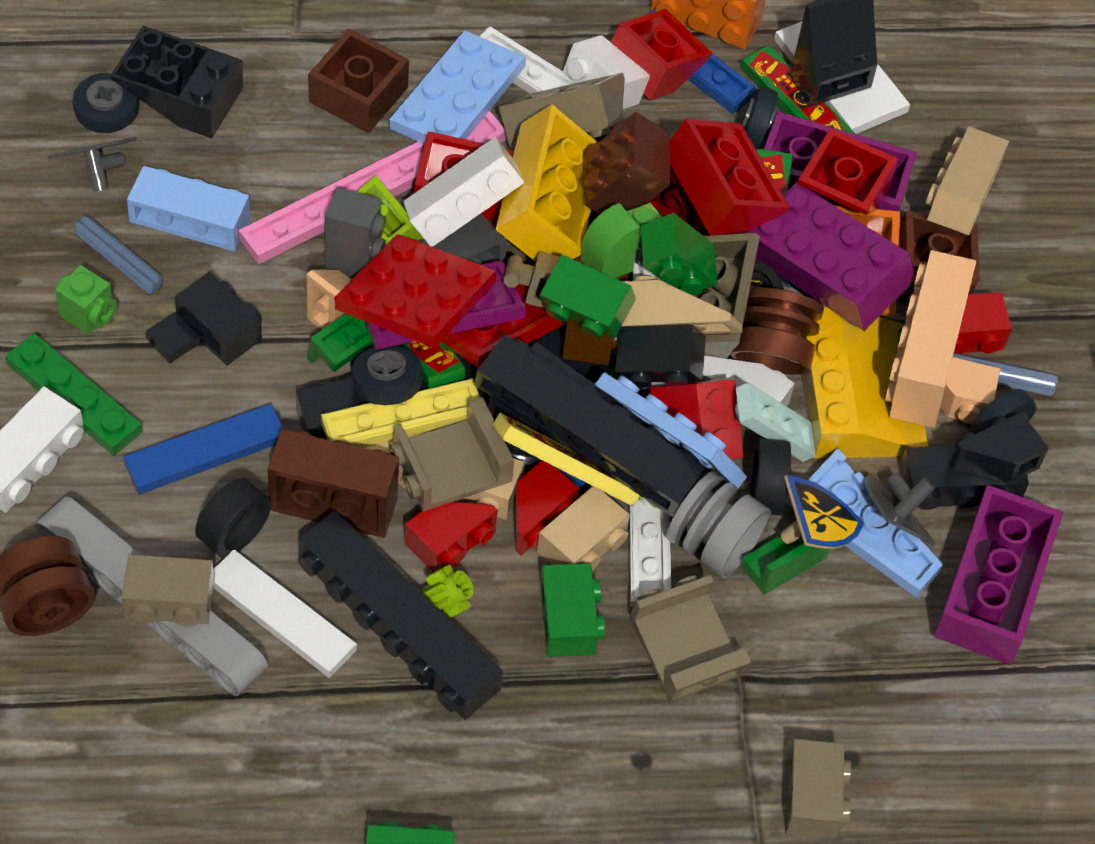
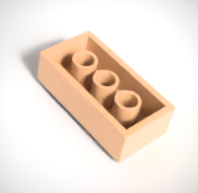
(929, 338)

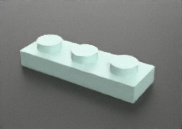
(774, 420)

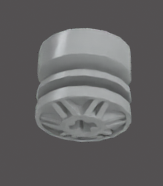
(712, 521)

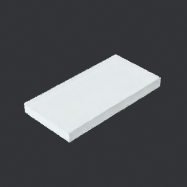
(860, 109)

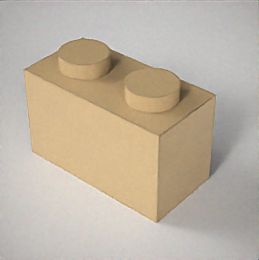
(584, 531)

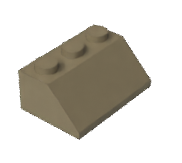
(589, 104)
(734, 266)

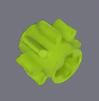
(449, 591)

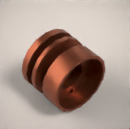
(778, 329)

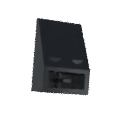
(835, 50)
(180, 79)

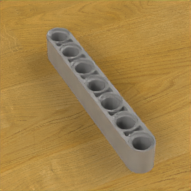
(104, 556)

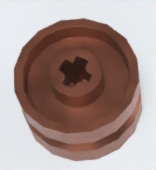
(43, 586)

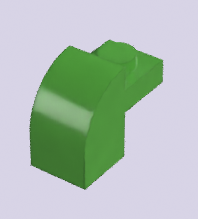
(615, 237)

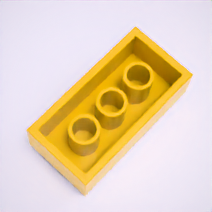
(550, 206)

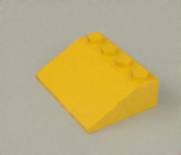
(850, 388)

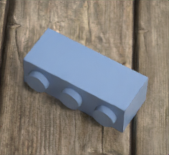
(188, 208)

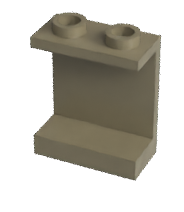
(453, 459)
(686, 638)

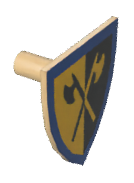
(820, 515)

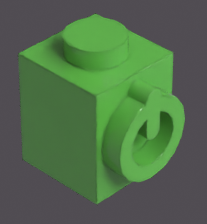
(85, 300)

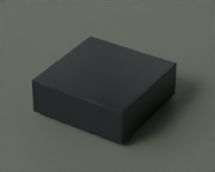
(172, 337)

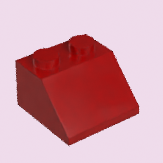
(662, 49)
(849, 172)
(709, 407)

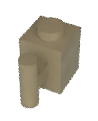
(531, 276)

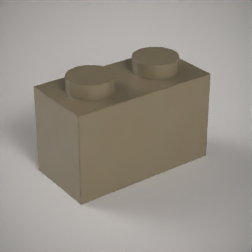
(168, 589)
(817, 789)

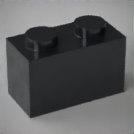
(219, 318)
(661, 354)

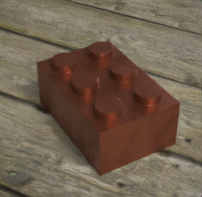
(321, 476)

